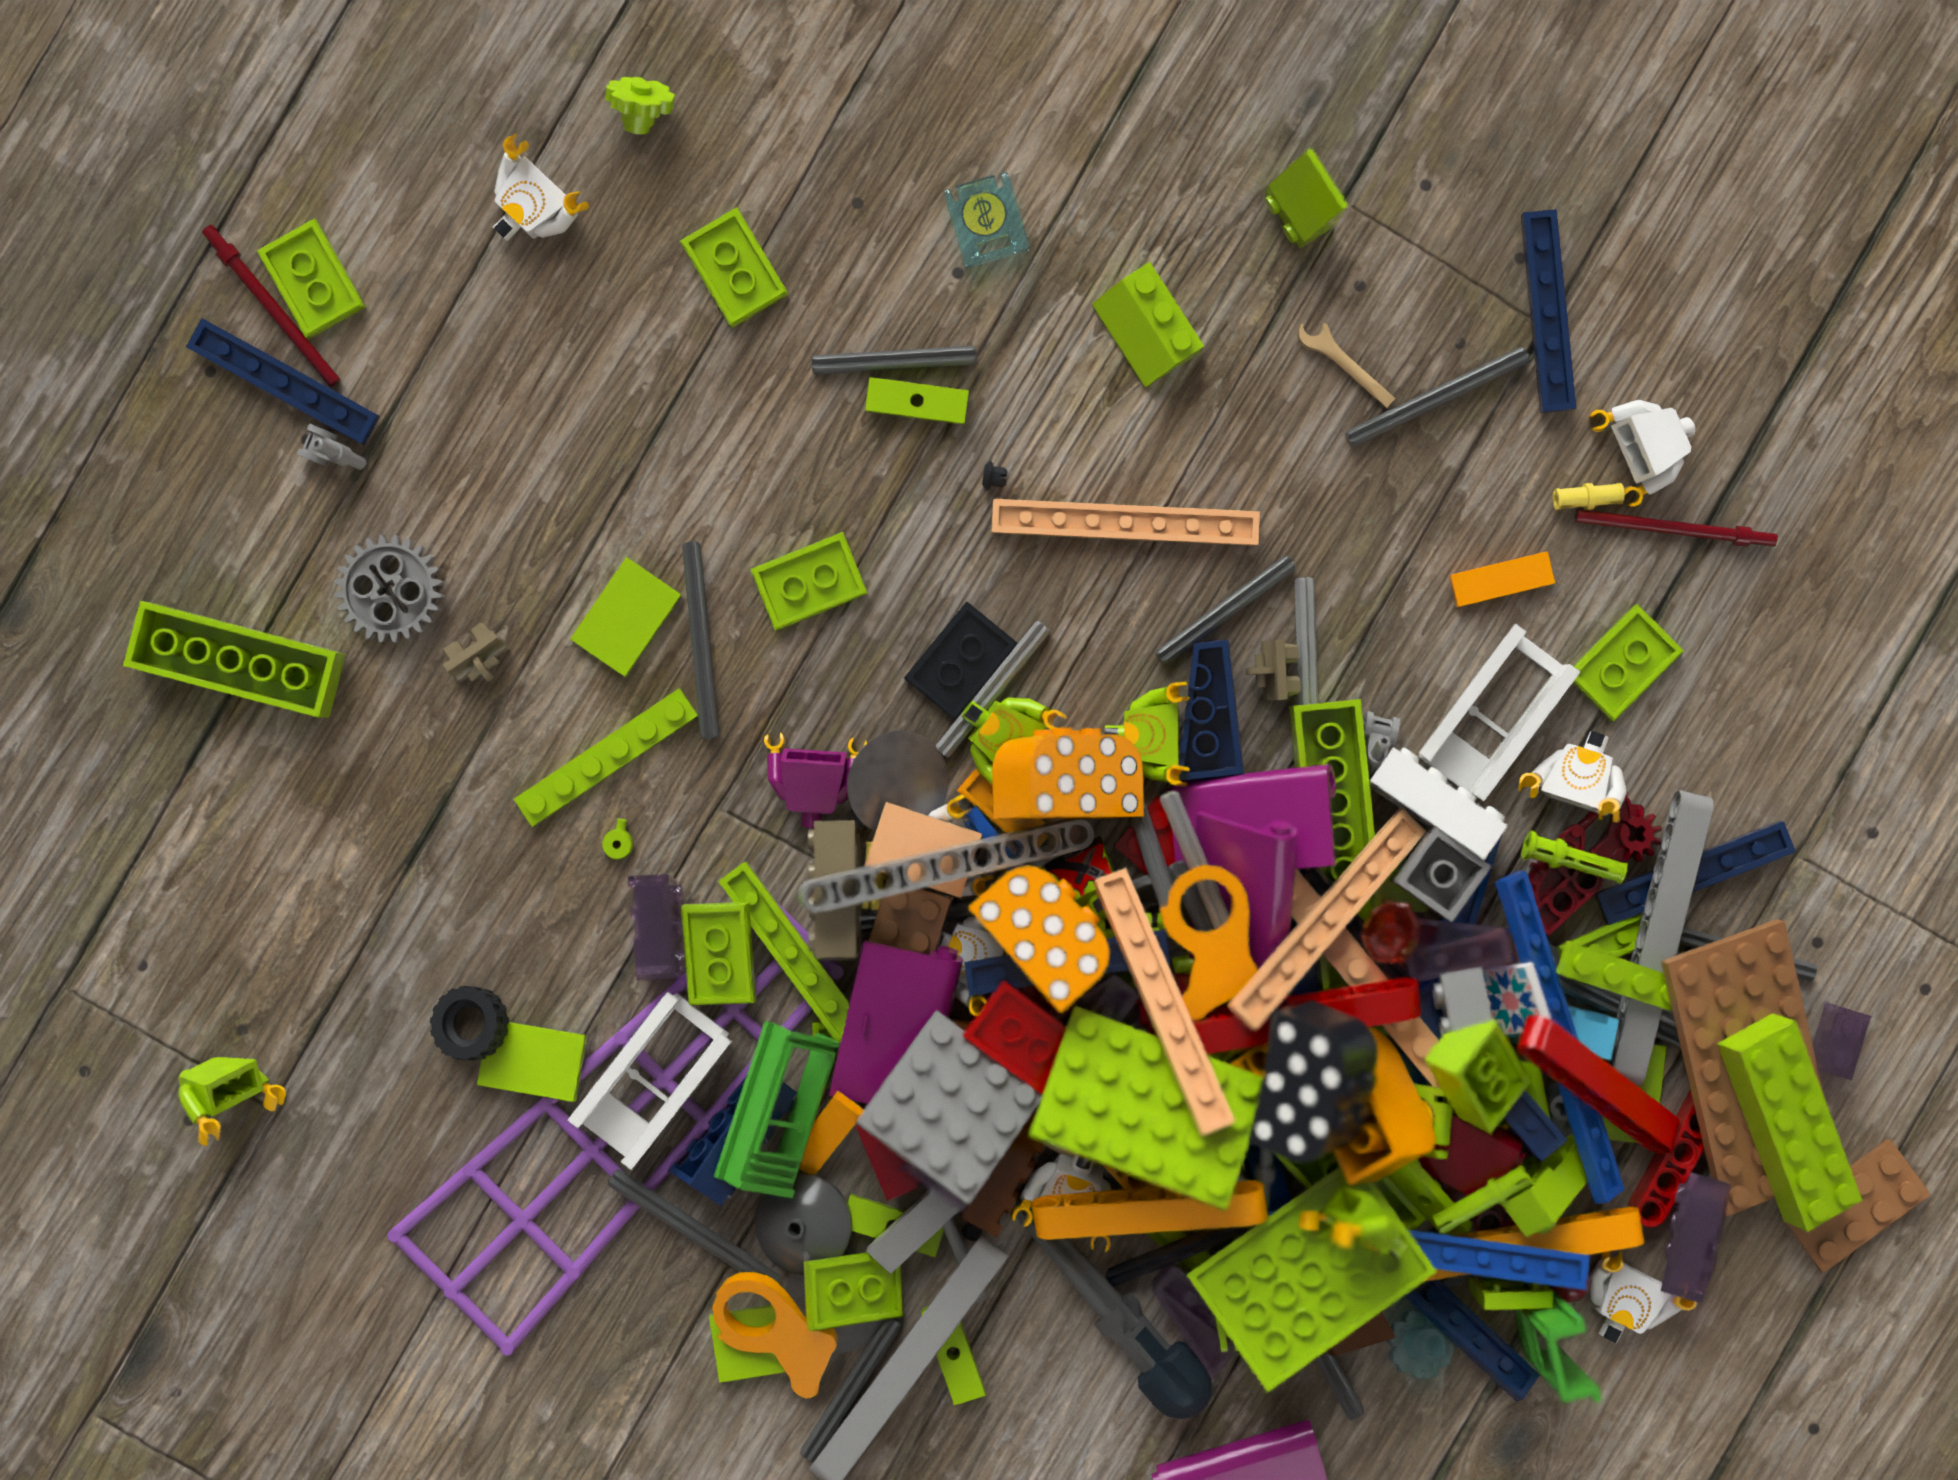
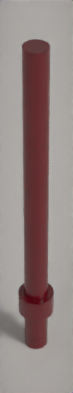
(231, 257)
(1739, 535)

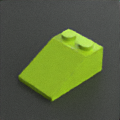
(1305, 199)

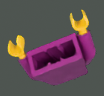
(809, 778)

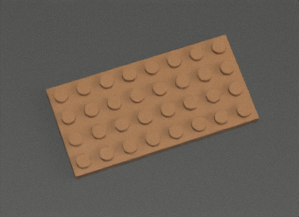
(1711, 998)

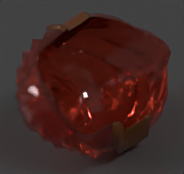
(1391, 932)

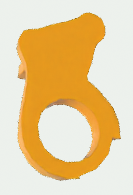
(1221, 954)
(799, 1351)

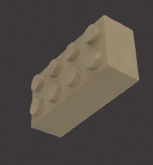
(838, 930)

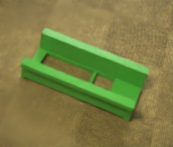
(741, 1158)
(1553, 1362)

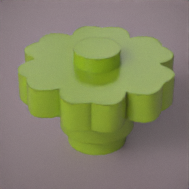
(639, 102)

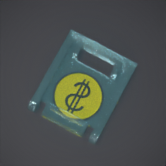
(986, 215)

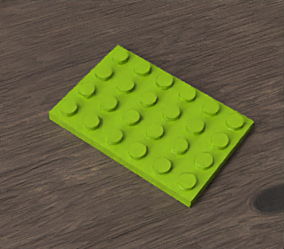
(1124, 1109)
(1295, 1291)

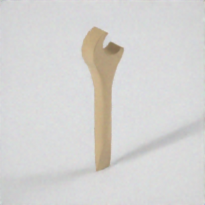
(1327, 346)

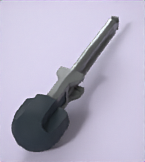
(1170, 1374)

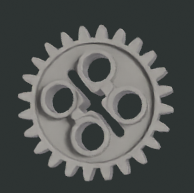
(366, 608)

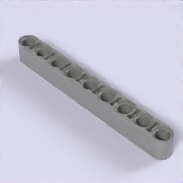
(930, 862)
(1662, 925)
(909, 1361)

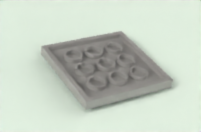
(949, 1109)

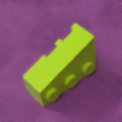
(1554, 1187)

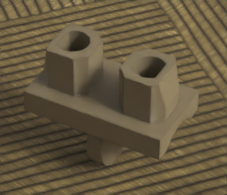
(476, 658)
(1271, 670)

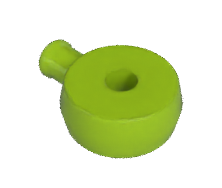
(621, 835)

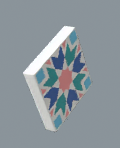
(1514, 995)

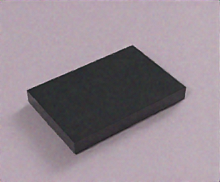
(960, 660)

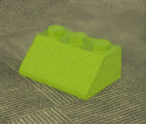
(1147, 325)
(1478, 1073)

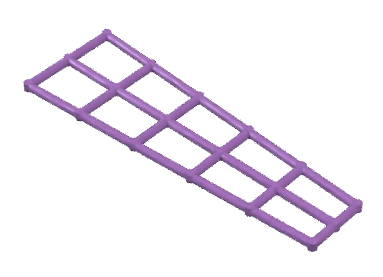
(591, 1151)

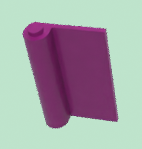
(1266, 796)
(1266, 869)
(887, 1010)
(1272, 1455)

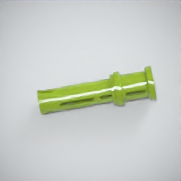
(1558, 850)

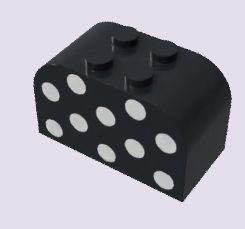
(1314, 1083)

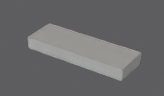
(910, 1231)

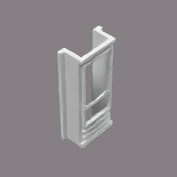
(1465, 764)
(615, 1120)

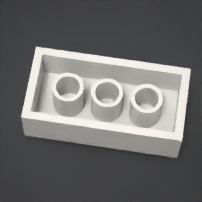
(1437, 804)

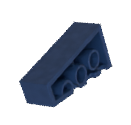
(1211, 719)
(704, 1155)

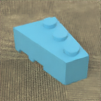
(1593, 1030)

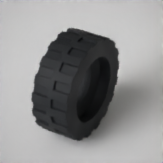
(444, 1019)

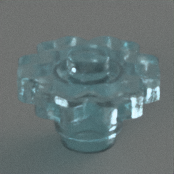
(1419, 1346)

